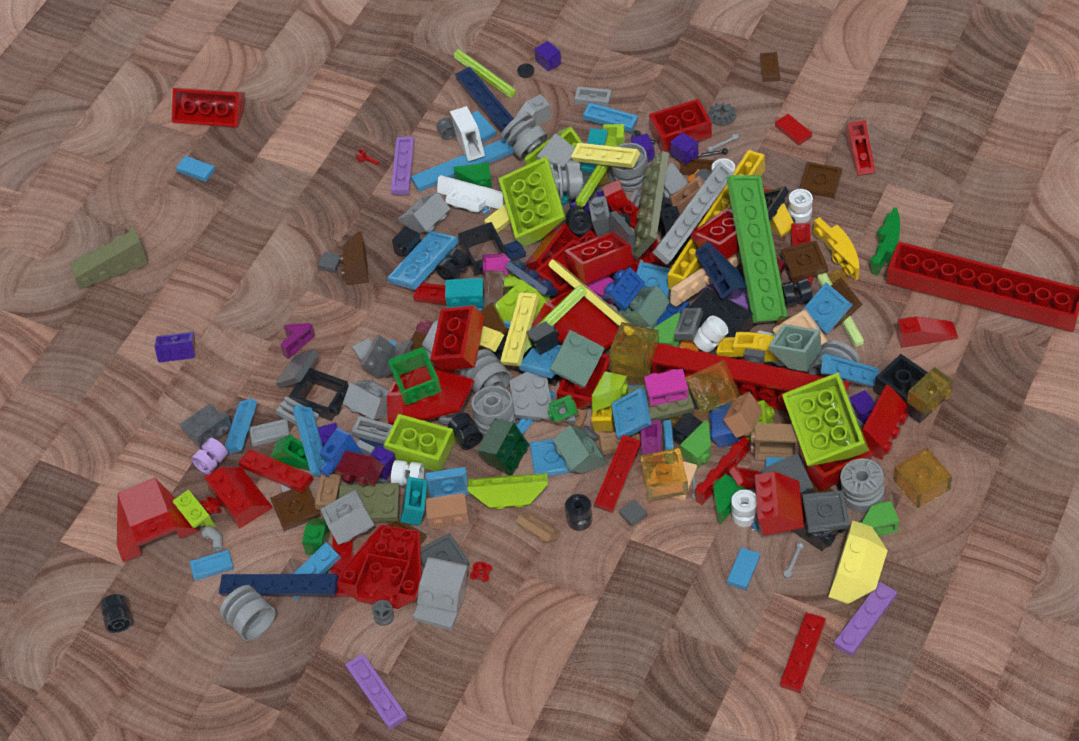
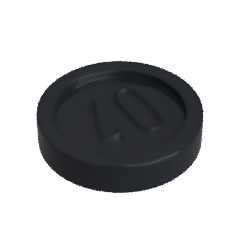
(525, 70)

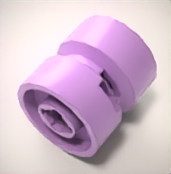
(211, 454)

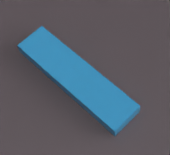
(849, 370)
(310, 438)

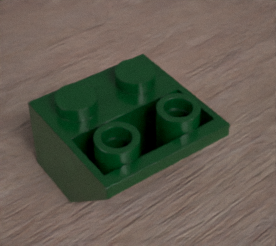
(503, 446)

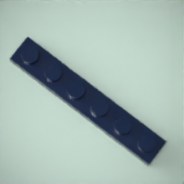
(484, 98)
(282, 584)

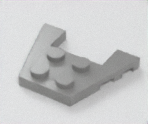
(532, 397)

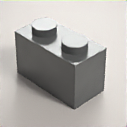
(600, 215)

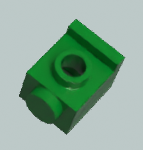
(568, 403)

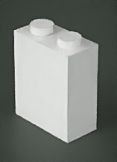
(467, 133)

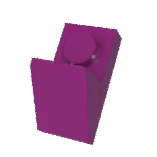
(298, 336)
(651, 438)

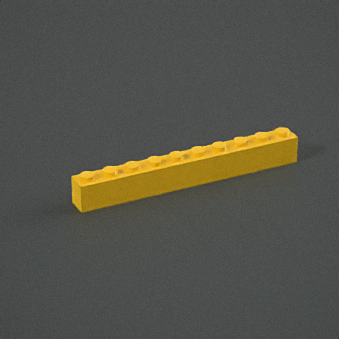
(688, 263)

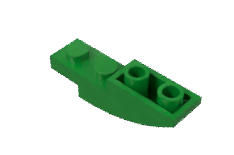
(888, 240)

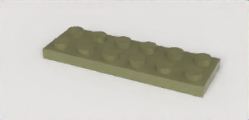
(650, 203)

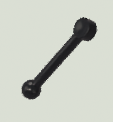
(724, 151)

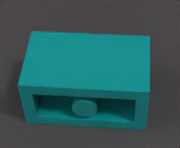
(464, 292)
(413, 501)

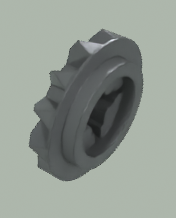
(728, 116)

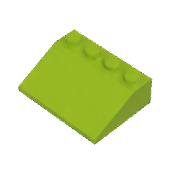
(532, 201)
(825, 421)

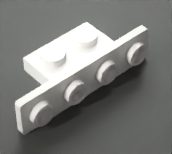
(469, 195)

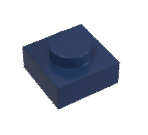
(515, 250)

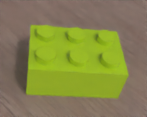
(420, 442)

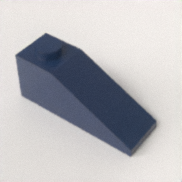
(721, 272)

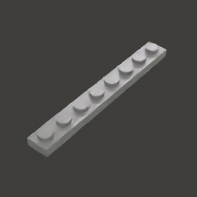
(692, 213)

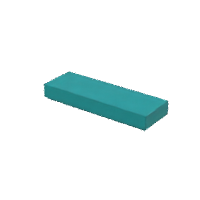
(595, 137)

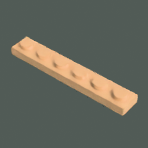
(696, 282)

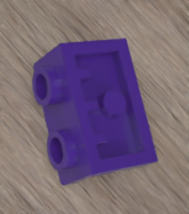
(175, 347)

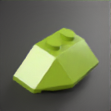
(507, 303)
(508, 490)

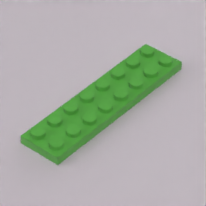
(756, 248)

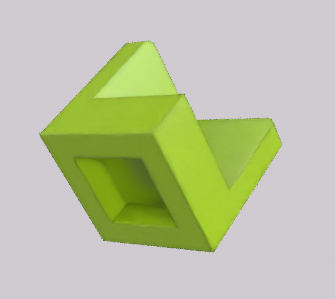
(616, 134)

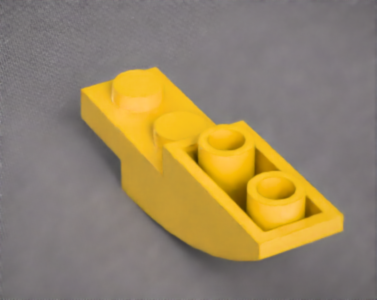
(842, 248)
(736, 345)

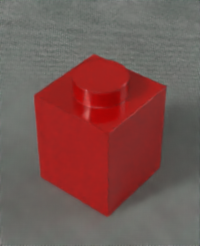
(615, 195)

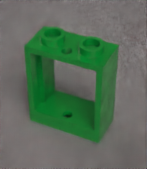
(401, 365)

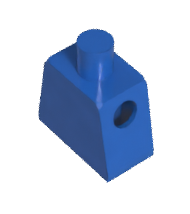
(334, 449)

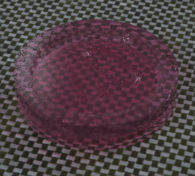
(424, 327)

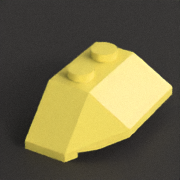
(859, 564)

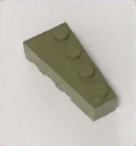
(109, 260)

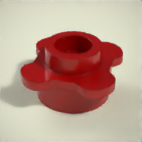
(211, 505)
(480, 566)

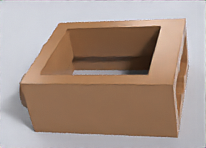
(768, 439)

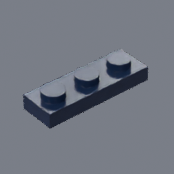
(532, 277)

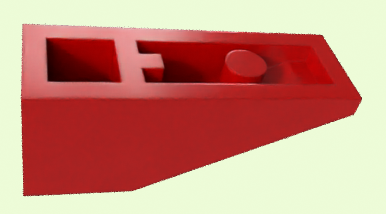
(860, 147)
(923, 330)

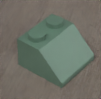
(646, 307)
(796, 346)
(577, 358)
(579, 450)

